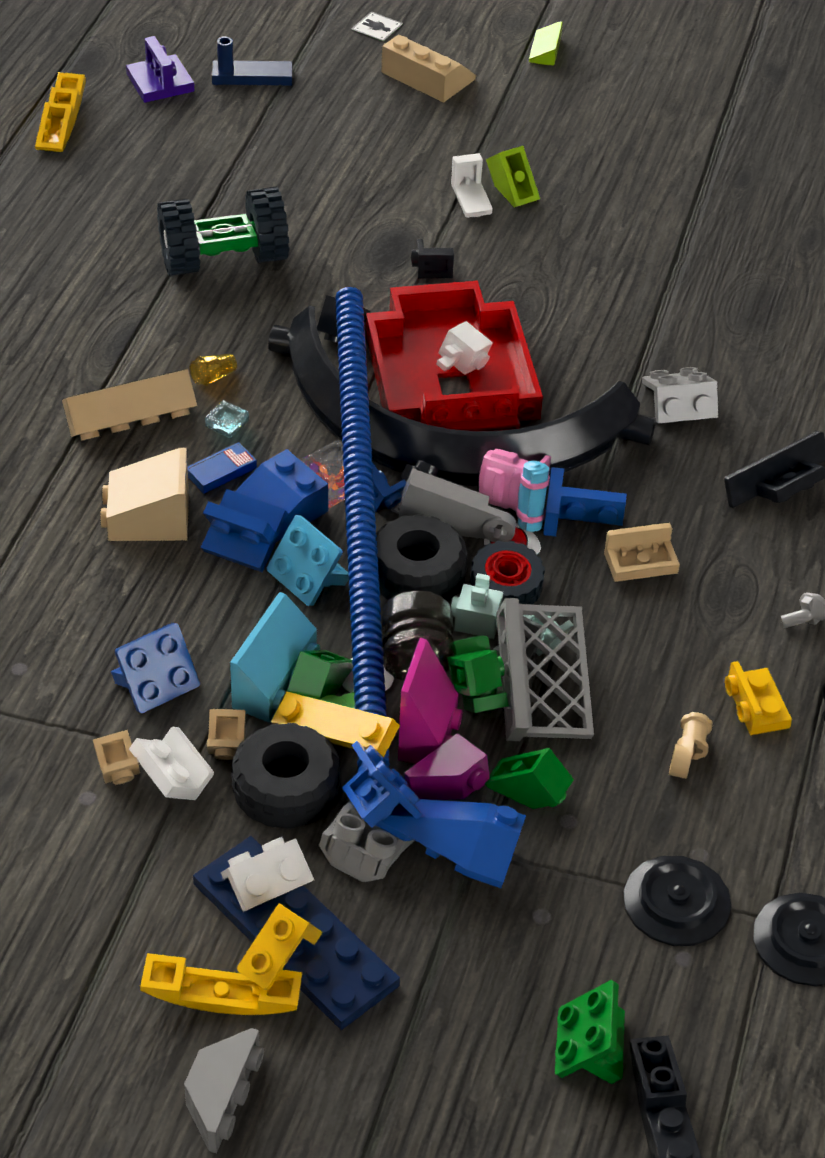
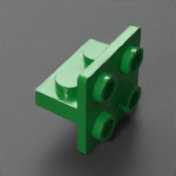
(592, 1034)

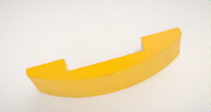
(217, 990)

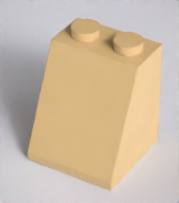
(148, 499)

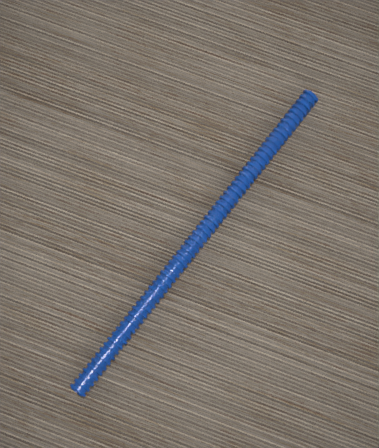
(360, 508)

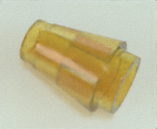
(211, 368)

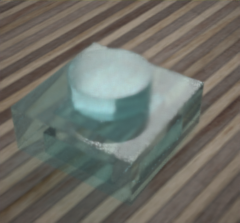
(226, 419)

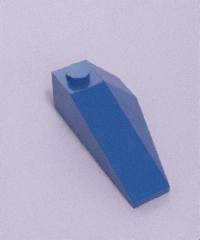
(468, 833)

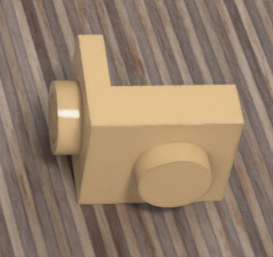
(225, 732)
(115, 758)

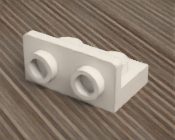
(173, 764)

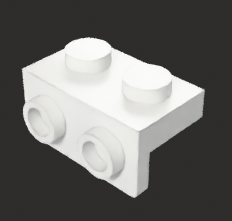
(267, 874)

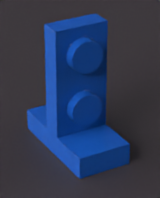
(580, 504)

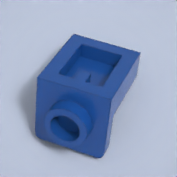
(384, 494)

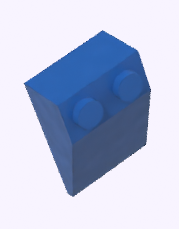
(289, 485)

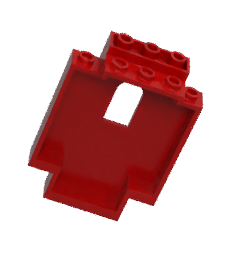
(406, 351)

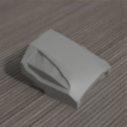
(358, 848)

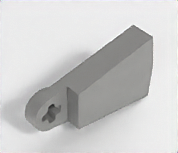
(458, 506)

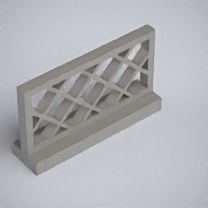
(516, 664)

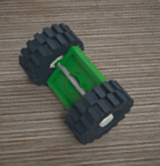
(261, 228)

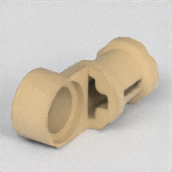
(691, 744)

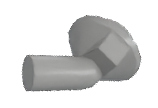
(811, 611)

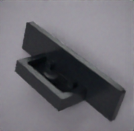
(779, 473)

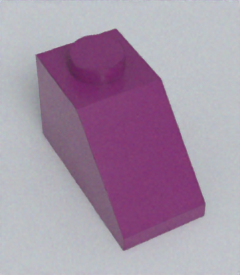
(449, 771)

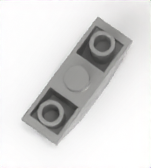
(220, 1083)

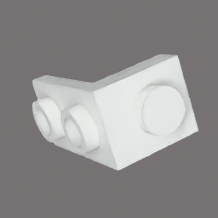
(468, 185)

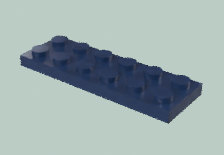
(337, 971)

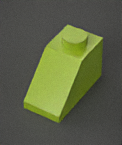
(513, 176)

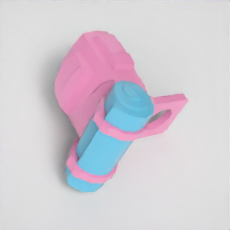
(516, 485)

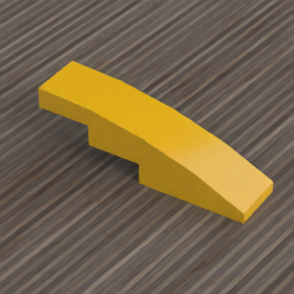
(60, 112)

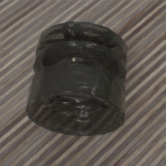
(407, 620)

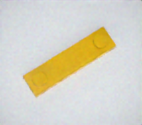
(337, 722)

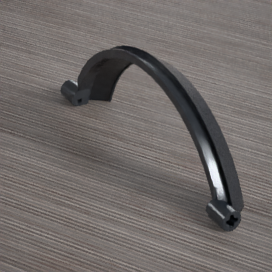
(459, 453)

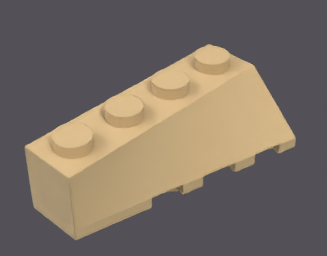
(129, 403)

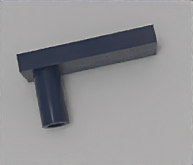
(232, 72)

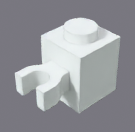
(464, 349)

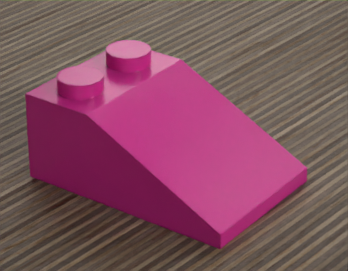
(426, 706)

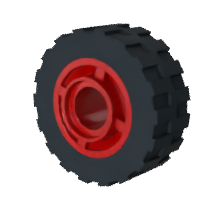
(511, 570)

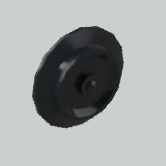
(677, 900)
(792, 937)

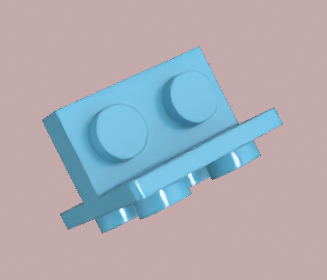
(307, 561)

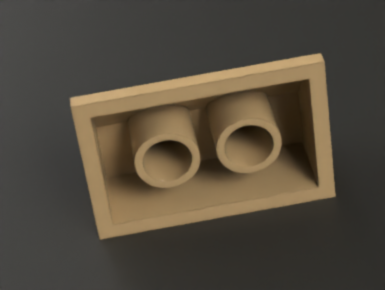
(424, 68)

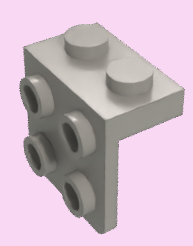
(683, 395)

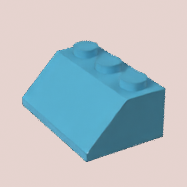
(268, 658)

